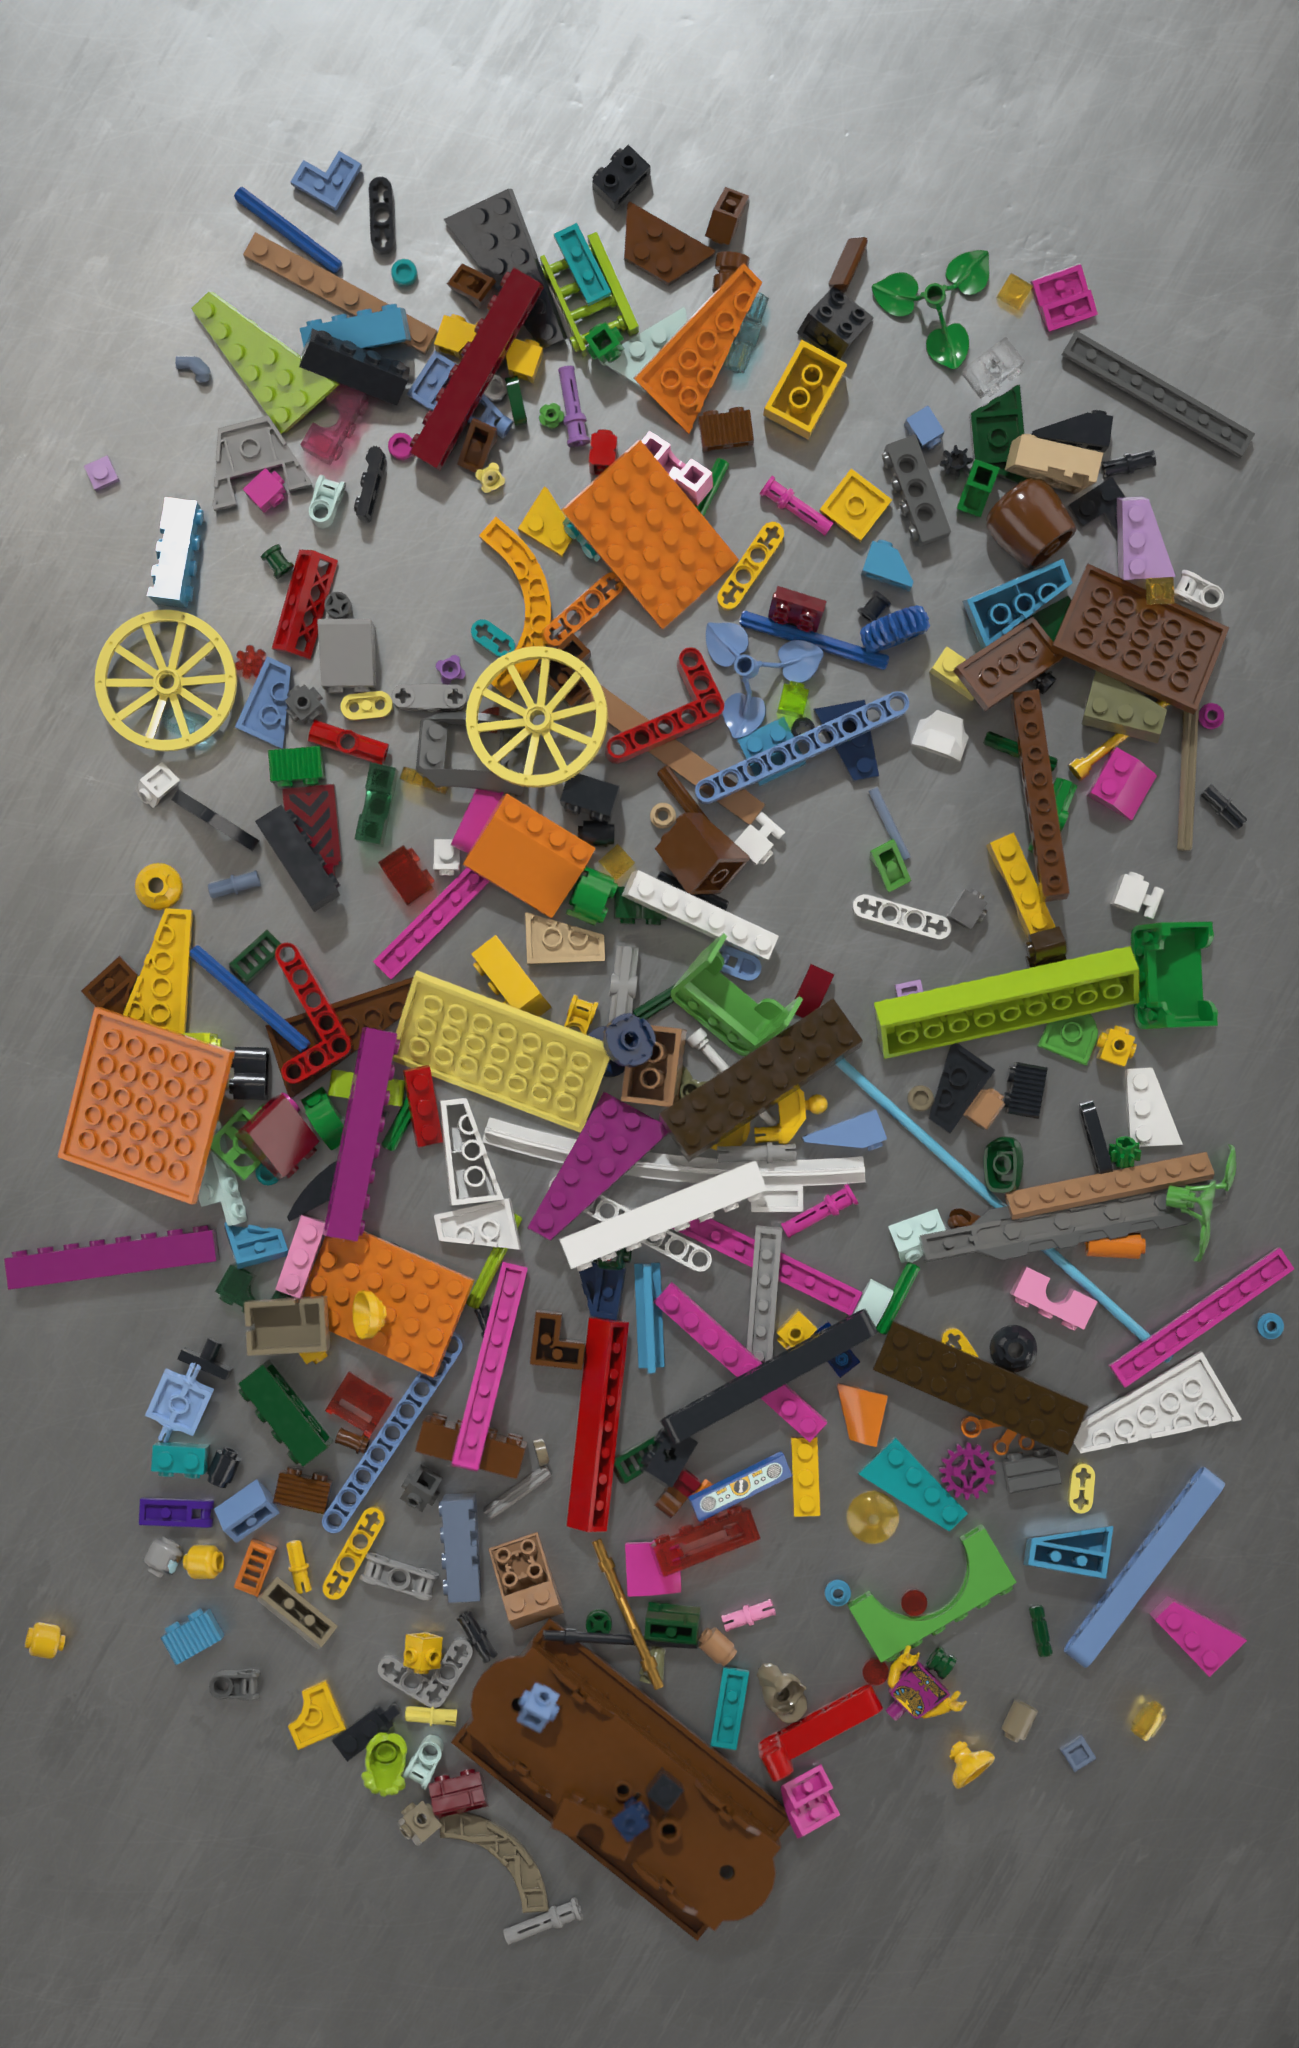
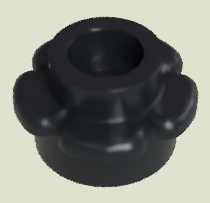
(1044, 682)

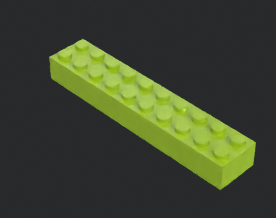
(1007, 1002)

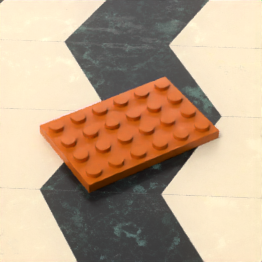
(650, 534)
(418, 1294)

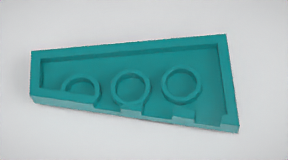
(907, 1480)

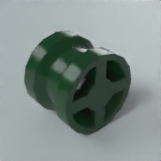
(600, 1626)
(940, 1662)

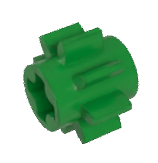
(1124, 1152)

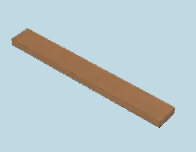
(680, 759)

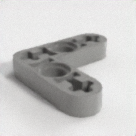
(425, 1682)

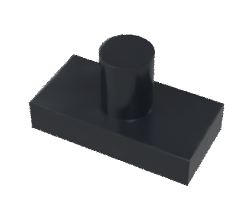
(207, 1359)

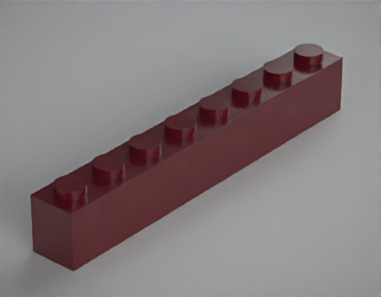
(476, 368)

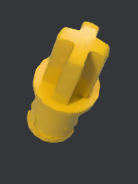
(298, 1566)

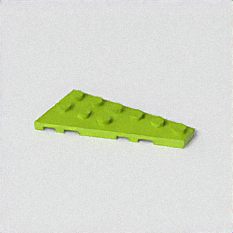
(263, 363)

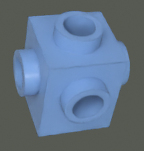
(538, 1707)

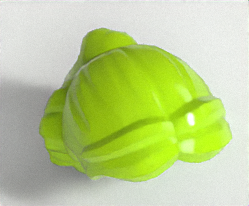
(385, 1764)

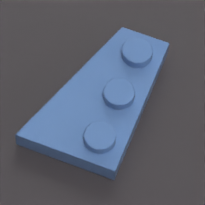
(266, 706)

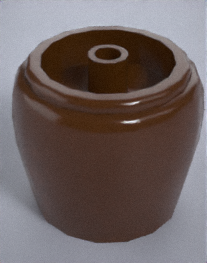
(1030, 523)

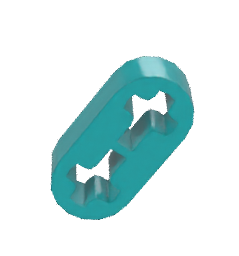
(496, 633)

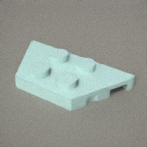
(646, 345)

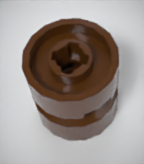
(726, 264)

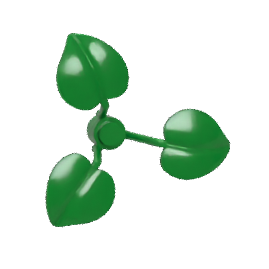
(899, 291)

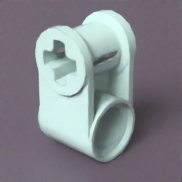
(326, 496)
(423, 1765)

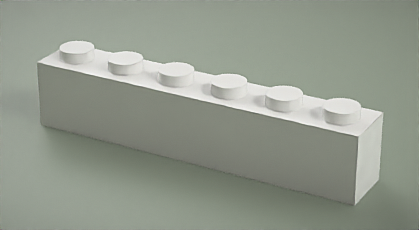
(699, 915)

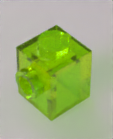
(793, 699)

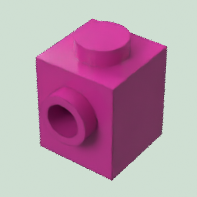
(266, 490)

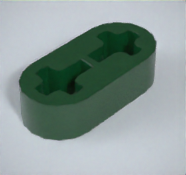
(516, 400)

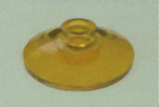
(872, 1503)

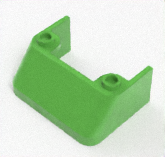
(725, 1007)

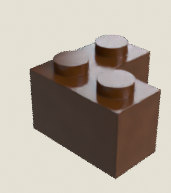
(561, 673)
(549, 1348)

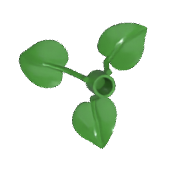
(1185, 1199)

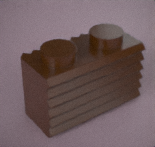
(725, 429)
(303, 1490)

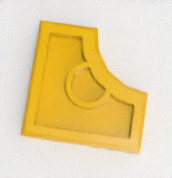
(318, 1718)

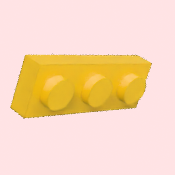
(805, 1477)

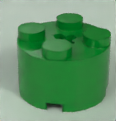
(591, 896)

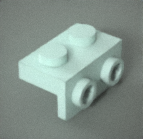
(907, 1234)

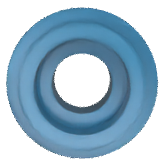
(1262, 1325)
(832, 1586)

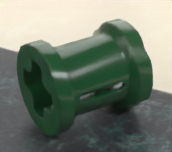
(277, 561)

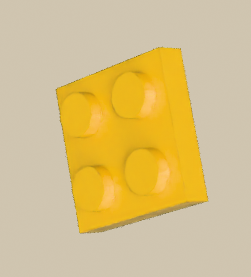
(855, 505)

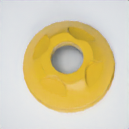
(170, 893)
(368, 1314)

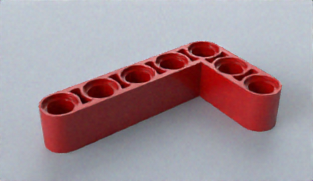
(673, 718)
(315, 1014)
(816, 1728)

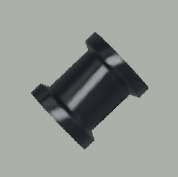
(874, 606)

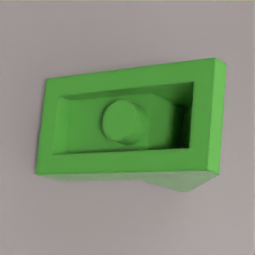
(890, 865)

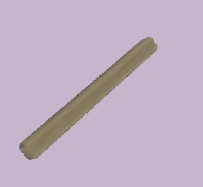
(1187, 781)

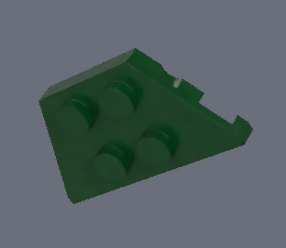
(994, 430)

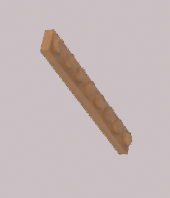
(328, 286)
(1109, 1185)

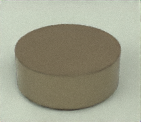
(920, 1098)
(541, 1452)

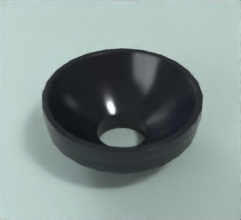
(1001, 1341)

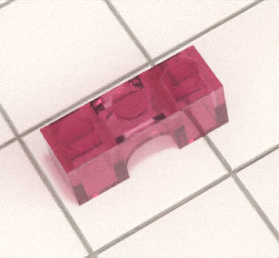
(327, 442)

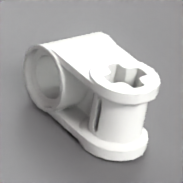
(1195, 592)

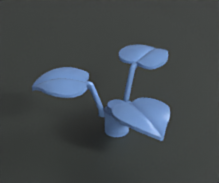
(726, 643)

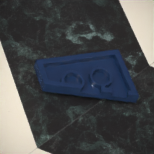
(856, 754)

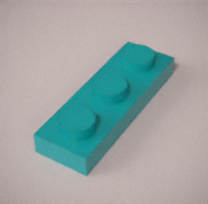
(582, 264)
(729, 1708)

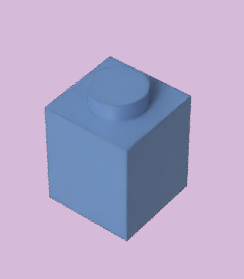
(925, 427)

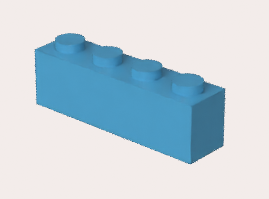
(366, 329)

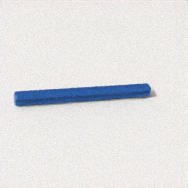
(824, 642)
(249, 998)

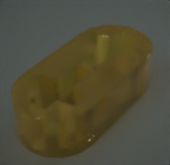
(413, 777)

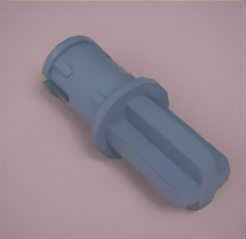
(234, 884)

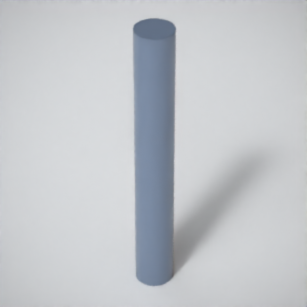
(888, 822)

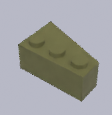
(1122, 710)

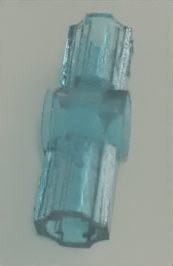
(747, 336)

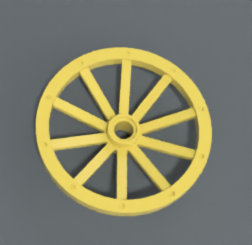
(113, 645)
(566, 771)

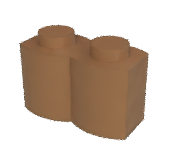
(985, 1108)

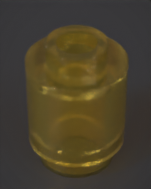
(1148, 1720)

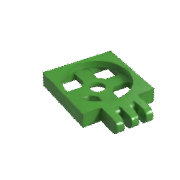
(228, 1158)

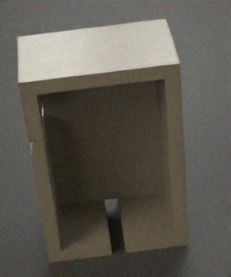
(287, 1325)

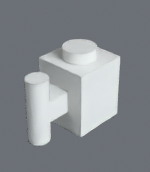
(756, 842)
(1132, 894)

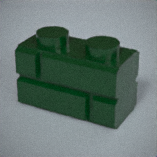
(672, 1623)

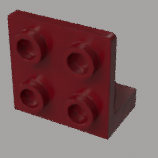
(796, 609)

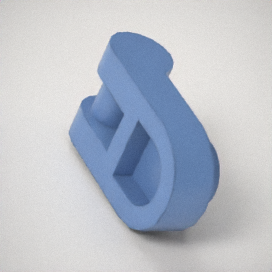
(746, 967)

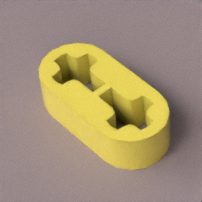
(1074, 1488)

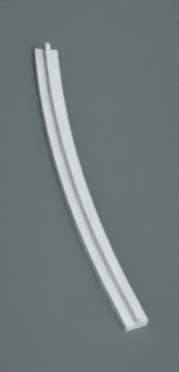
(676, 1167)

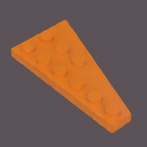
(692, 358)

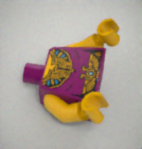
(918, 1690)

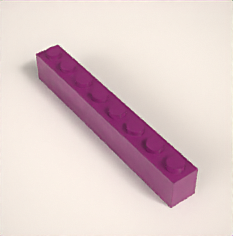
(360, 1134)
(112, 1258)

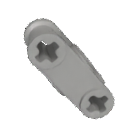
(429, 697)
(385, 1569)

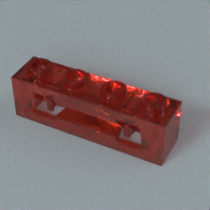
(664, 1555)

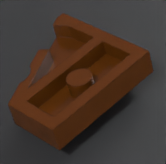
(112, 986)

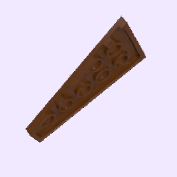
(371, 1010)

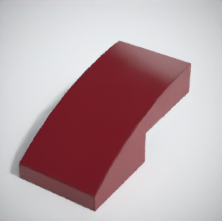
(813, 989)

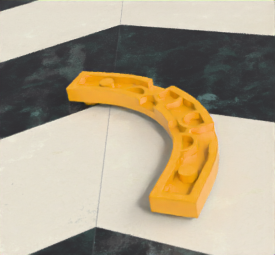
(535, 594)

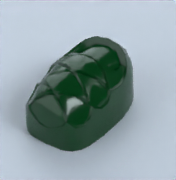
(1003, 1164)

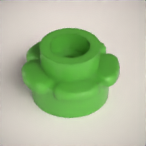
(552, 422)

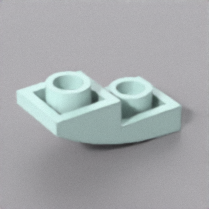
(875, 1300)

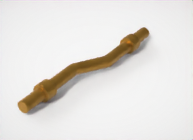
(607, 1566)

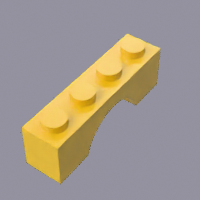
(522, 357)
(1020, 881)

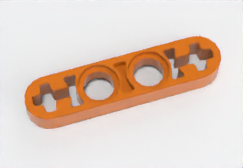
(582, 609)

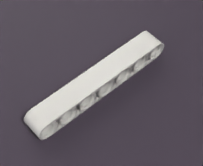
(662, 1244)

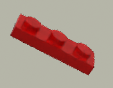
(422, 1106)

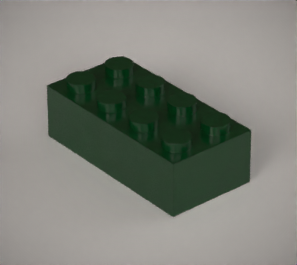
(285, 1413)

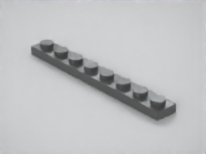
(1158, 394)

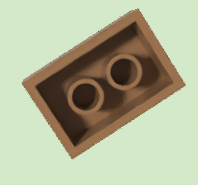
(660, 1076)

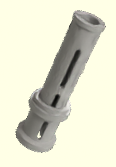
(557, 1921)

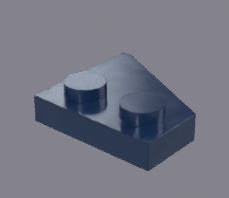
(603, 1290)

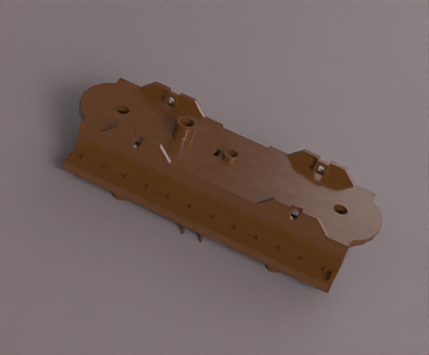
(625, 1738)

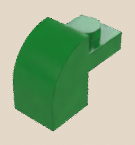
(977, 487)
(324, 1117)

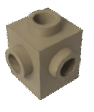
(427, 1822)

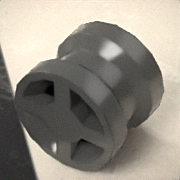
(336, 601)

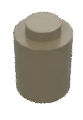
(1019, 1720)

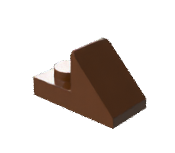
(472, 284)
(477, 445)

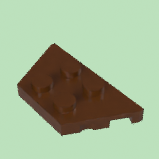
(660, 247)

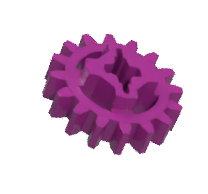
(978, 1471)

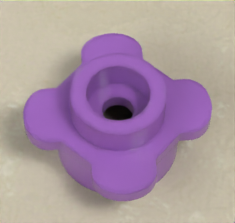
(452, 662)

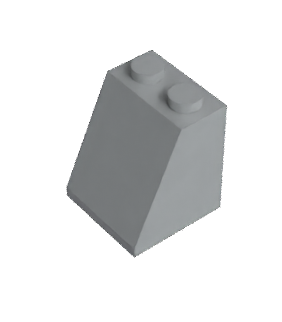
(347, 655)

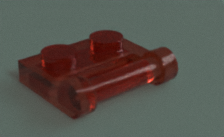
(363, 1396)

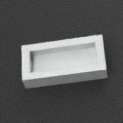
(779, 1199)

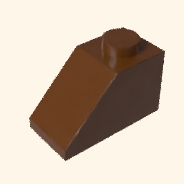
(726, 216)

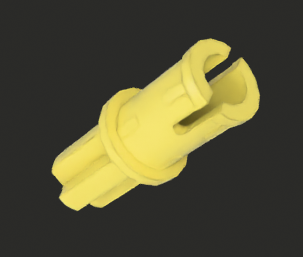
(431, 1715)

